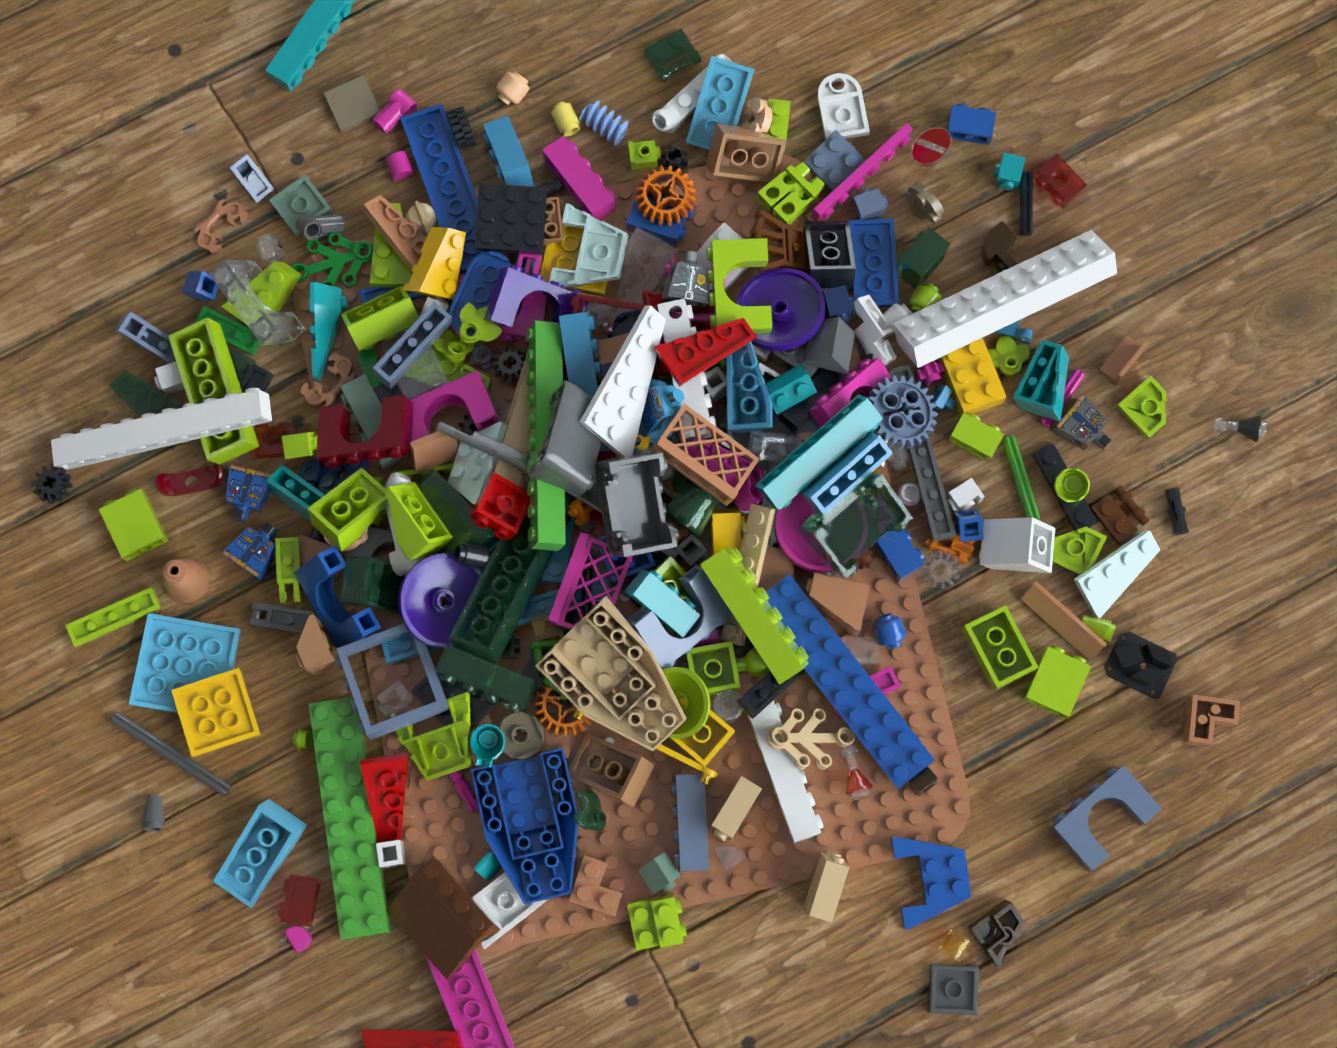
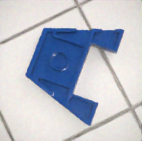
(942, 877)

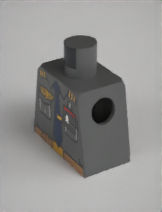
(1083, 425)

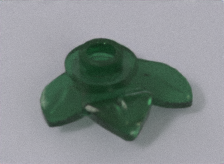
(590, 815)

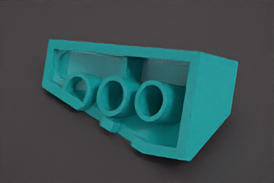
(326, 306)

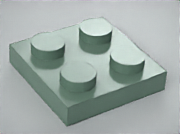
(299, 199)

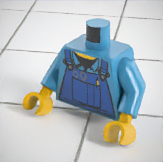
(660, 408)

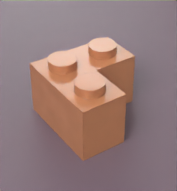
(1203, 714)
(588, 889)

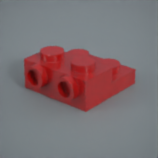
(501, 507)

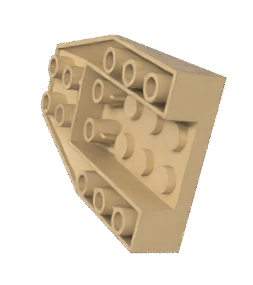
(614, 677)

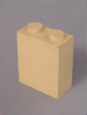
(735, 809)
(826, 886)

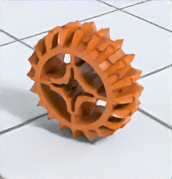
(680, 205)
(559, 724)

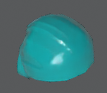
(487, 744)

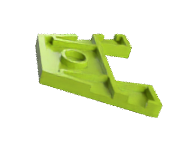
(444, 748)

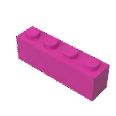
(579, 179)

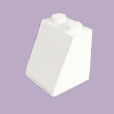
(1017, 545)

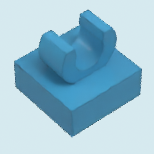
(942, 399)

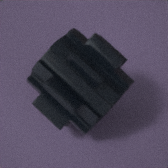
(670, 154)

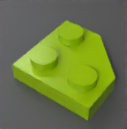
(1146, 407)
(1078, 549)

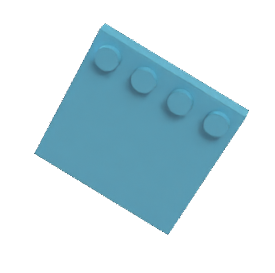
(179, 654)

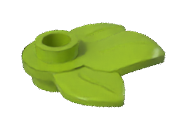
(475, 320)
(453, 347)
(1009, 352)

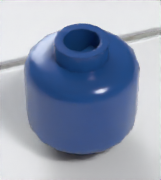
(889, 630)

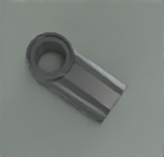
(321, 225)

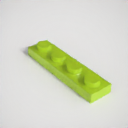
(113, 617)

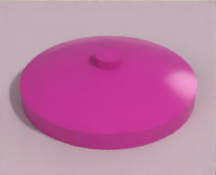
(791, 542)

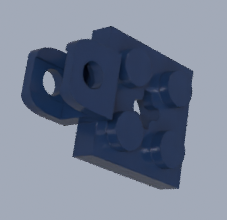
(328, 478)

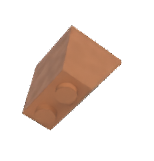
(839, 600)

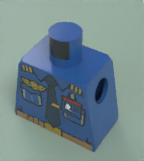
(247, 491)
(253, 550)

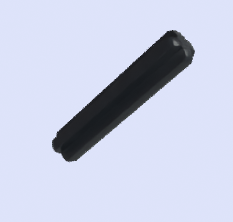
(1026, 203)

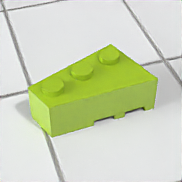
(271, 287)

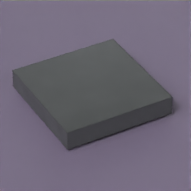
(953, 989)

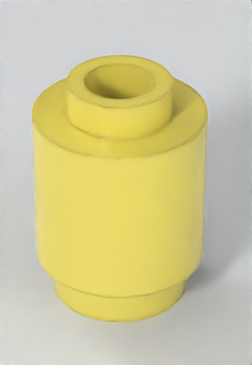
(565, 118)

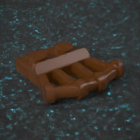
(790, 242)

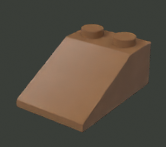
(744, 154)
(610, 769)

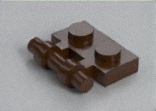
(1114, 519)

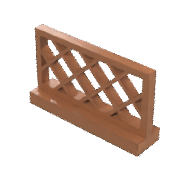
(698, 472)

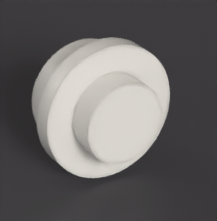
(909, 494)

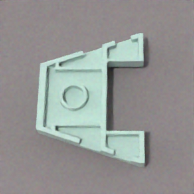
(599, 254)

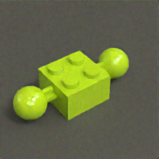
(720, 669)

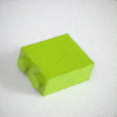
(133, 524)
(1057, 682)

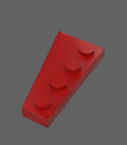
(697, 353)
(385, 791)

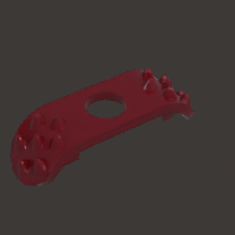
(175, 483)

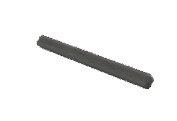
(170, 753)

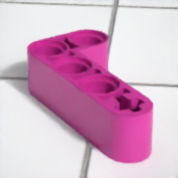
(748, 493)

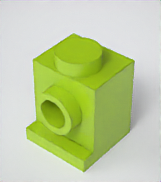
(643, 161)

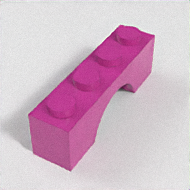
(862, 380)

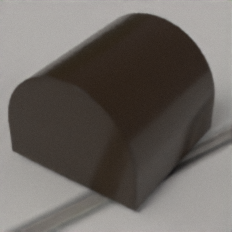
(923, 781)

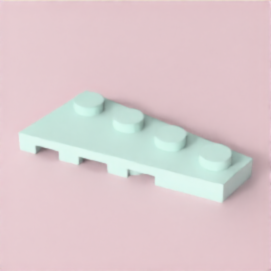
(1113, 574)

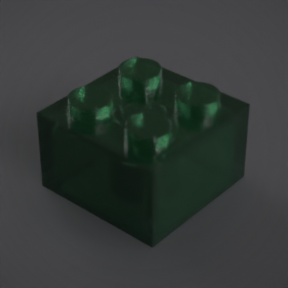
(922, 258)

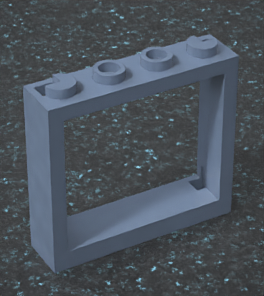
(402, 720)

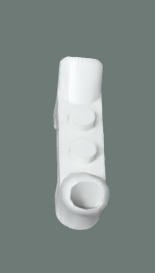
(675, 112)
(398, 560)

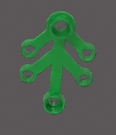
(336, 260)

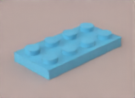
(719, 100)

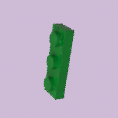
(234, 332)

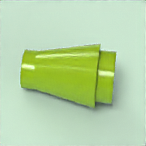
(1101, 627)

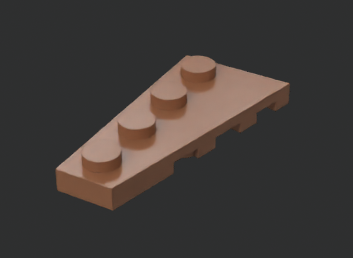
(397, 231)

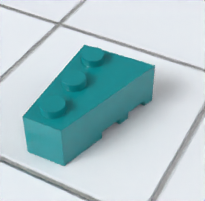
(1044, 382)

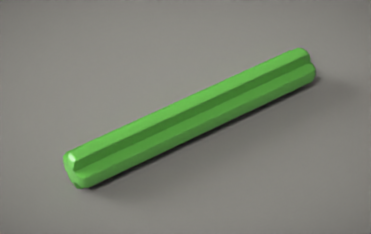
(1020, 477)

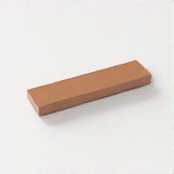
(1063, 621)

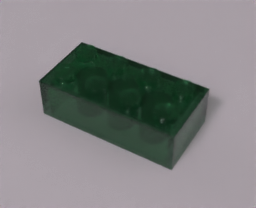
(485, 678)

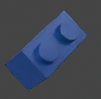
(971, 124)
(900, 553)

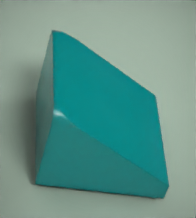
(488, 866)

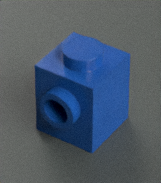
(200, 286)

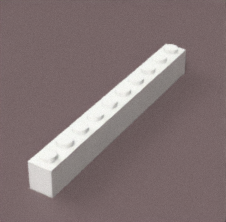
(161, 429)

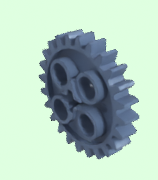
(907, 432)

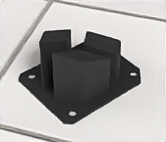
(1127, 660)

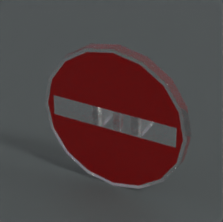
(931, 146)

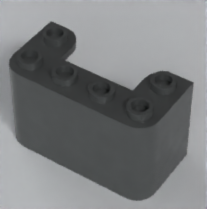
(634, 504)

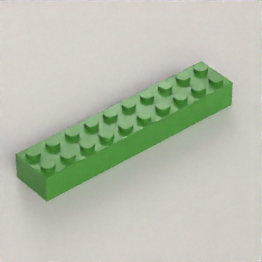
(348, 820)

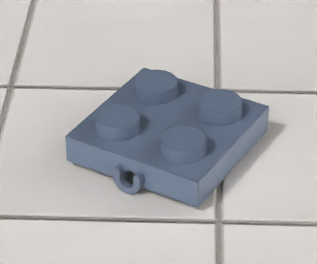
(834, 160)

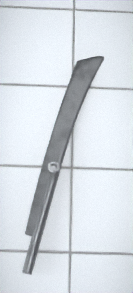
(504, 453)

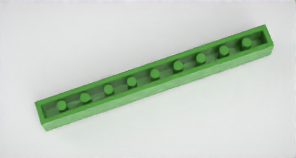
(543, 378)

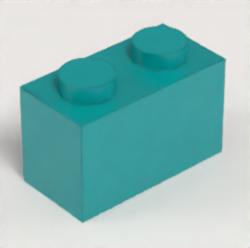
(790, 389)

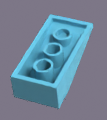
(259, 852)

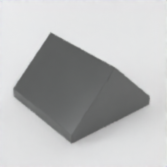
(831, 346)

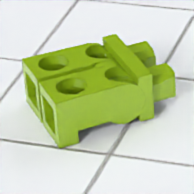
(790, 193)

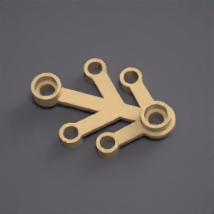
(806, 738)

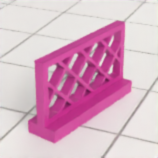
(574, 574)

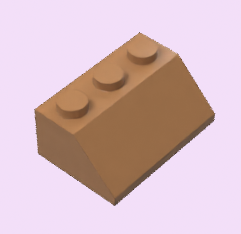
(315, 649)

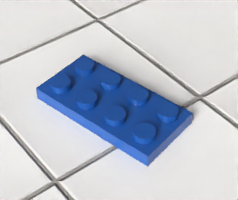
(875, 260)

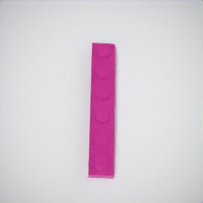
(856, 179)

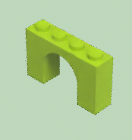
(724, 258)

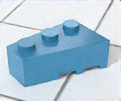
(507, 152)

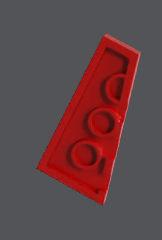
(411, 1038)

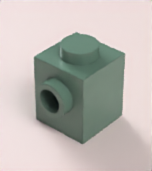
(659, 874)

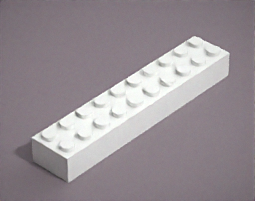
(1005, 298)

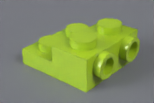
(656, 921)

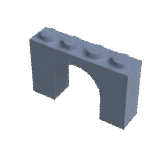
(708, 604)
(1073, 827)

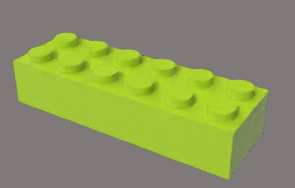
(210, 373)
(755, 613)

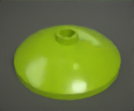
(697, 706)

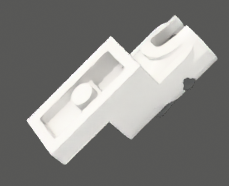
(873, 331)

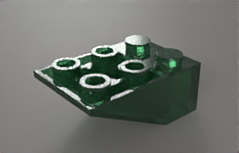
(371, 584)

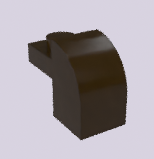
(995, 247)

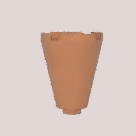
(185, 579)

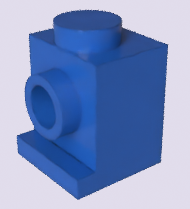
(969, 525)

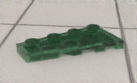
(142, 396)

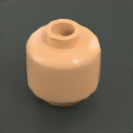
(512, 88)

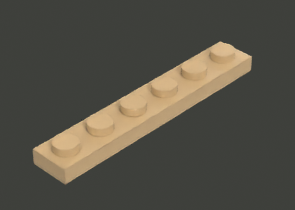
(753, 554)

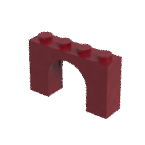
(389, 441)

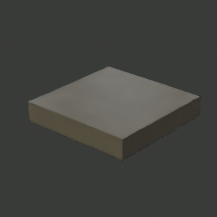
(352, 103)

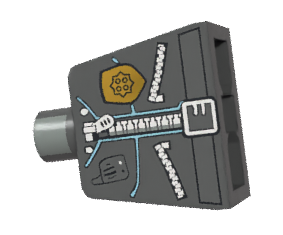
(688, 282)

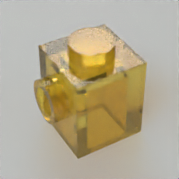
(546, 631)

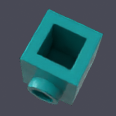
(1009, 171)

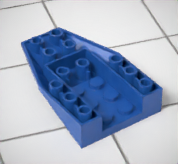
(530, 822)

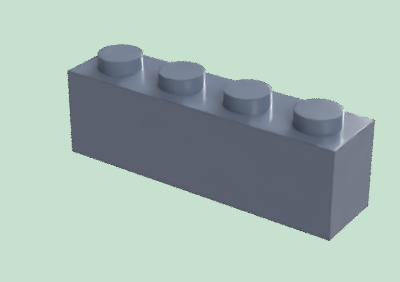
(412, 345)
(691, 823)

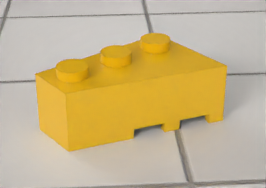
(439, 264)
(726, 529)

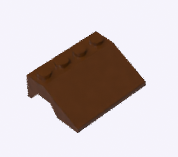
(441, 917)

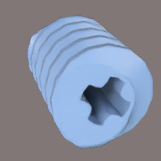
(604, 122)

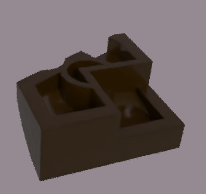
(997, 930)

